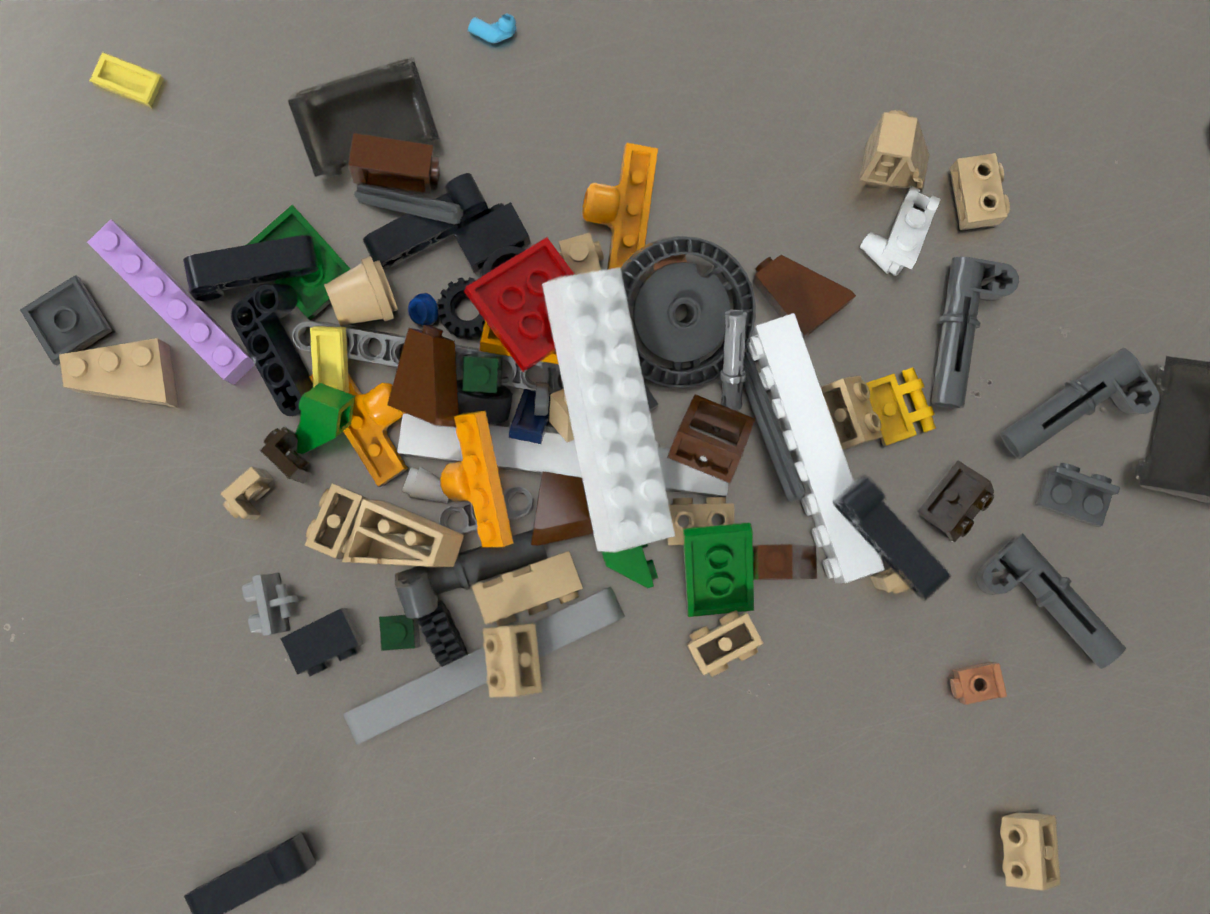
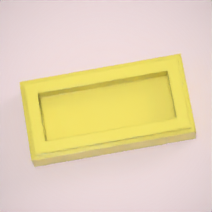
(126, 79)
(330, 357)

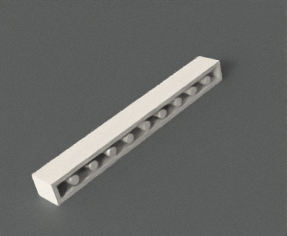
(554, 455)

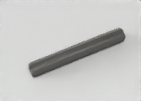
(409, 203)

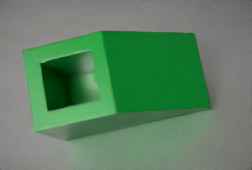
(323, 416)
(632, 564)

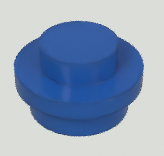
(423, 309)

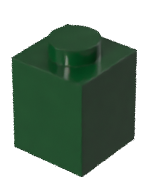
(482, 373)
(399, 632)

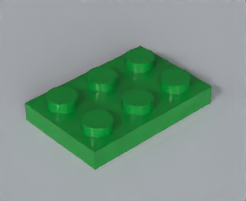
(309, 288)
(719, 569)

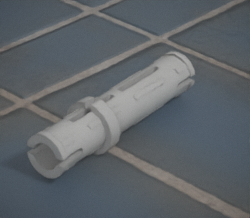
(734, 350)

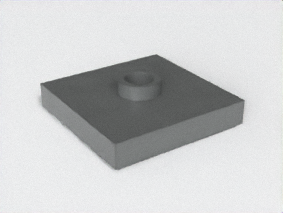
(66, 319)

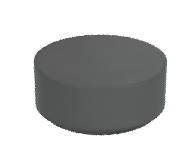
(541, 398)

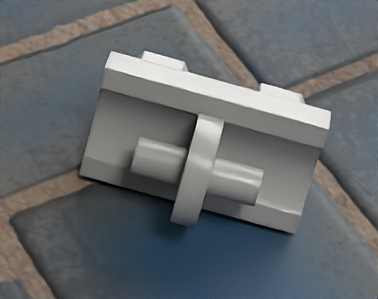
(271, 604)

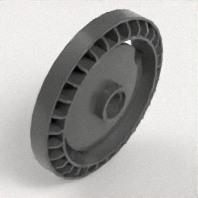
(705, 303)

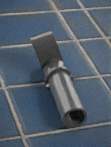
(961, 321)
(1109, 380)
(422, 584)
(1052, 593)

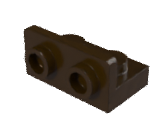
(279, 452)
(958, 501)

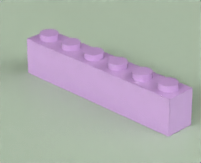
(171, 302)

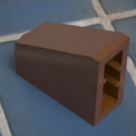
(800, 291)
(427, 378)
(560, 510)
(784, 562)

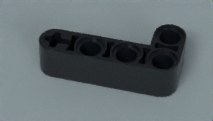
(415, 233)
(248, 265)
(281, 354)
(865, 510)
(252, 878)

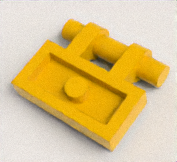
(891, 408)

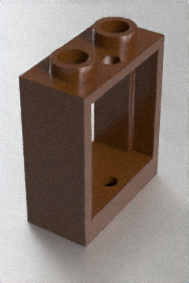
(393, 164)
(692, 444)

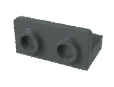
(1077, 494)

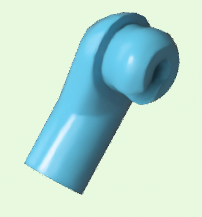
(495, 32)

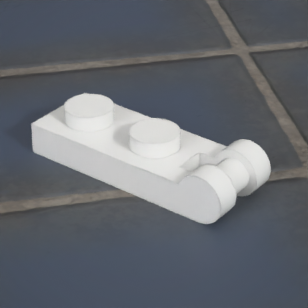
(910, 228)

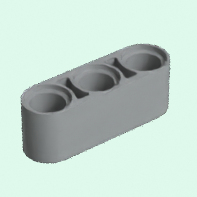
(467, 510)

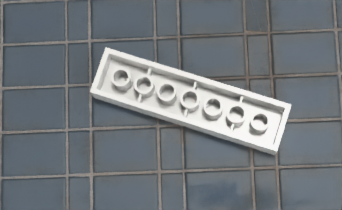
(608, 409)
(812, 445)

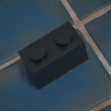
(487, 234)
(322, 641)

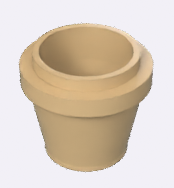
(362, 294)

